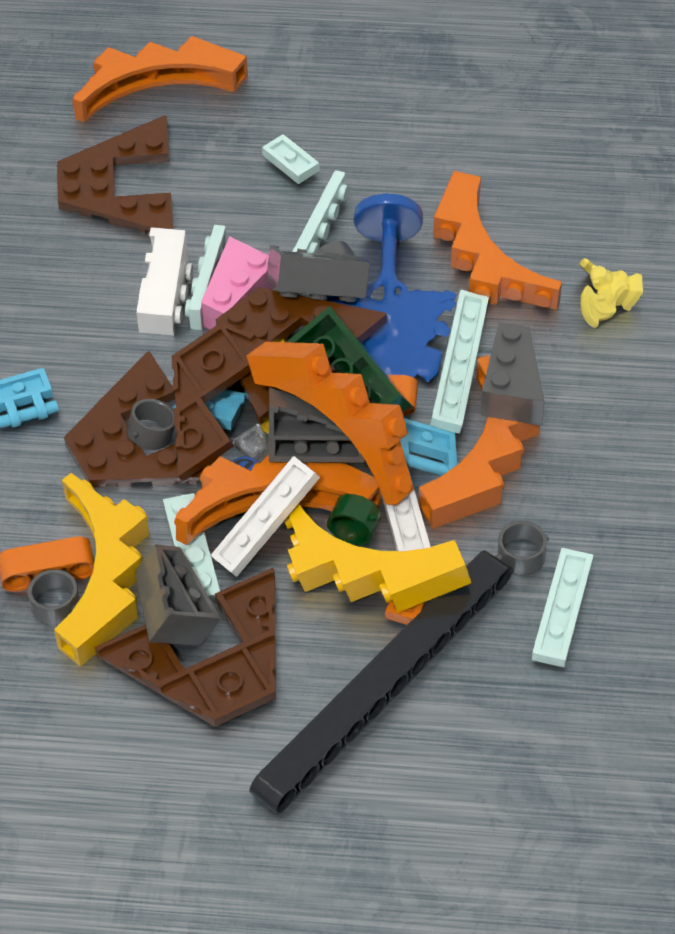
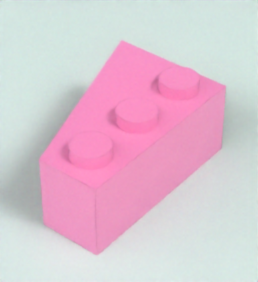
(235, 276)

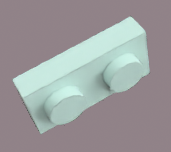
(290, 159)

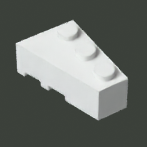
(165, 282)

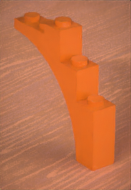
(157, 65)
(474, 251)
(344, 400)
(477, 479)
(234, 489)

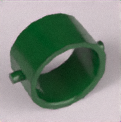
(360, 509)

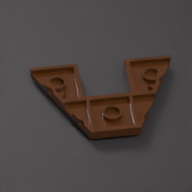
(88, 179)
(276, 317)
(200, 374)
(101, 440)
(224, 683)

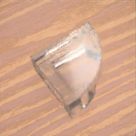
(251, 442)

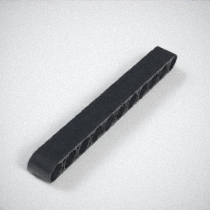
(377, 685)

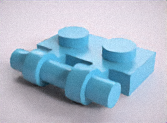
(23, 390)

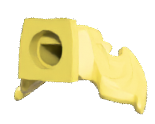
(612, 290)

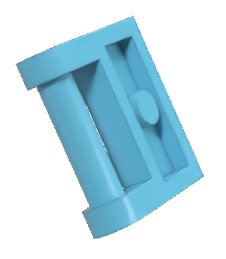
(431, 443)

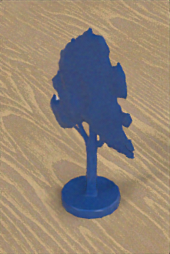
(411, 316)

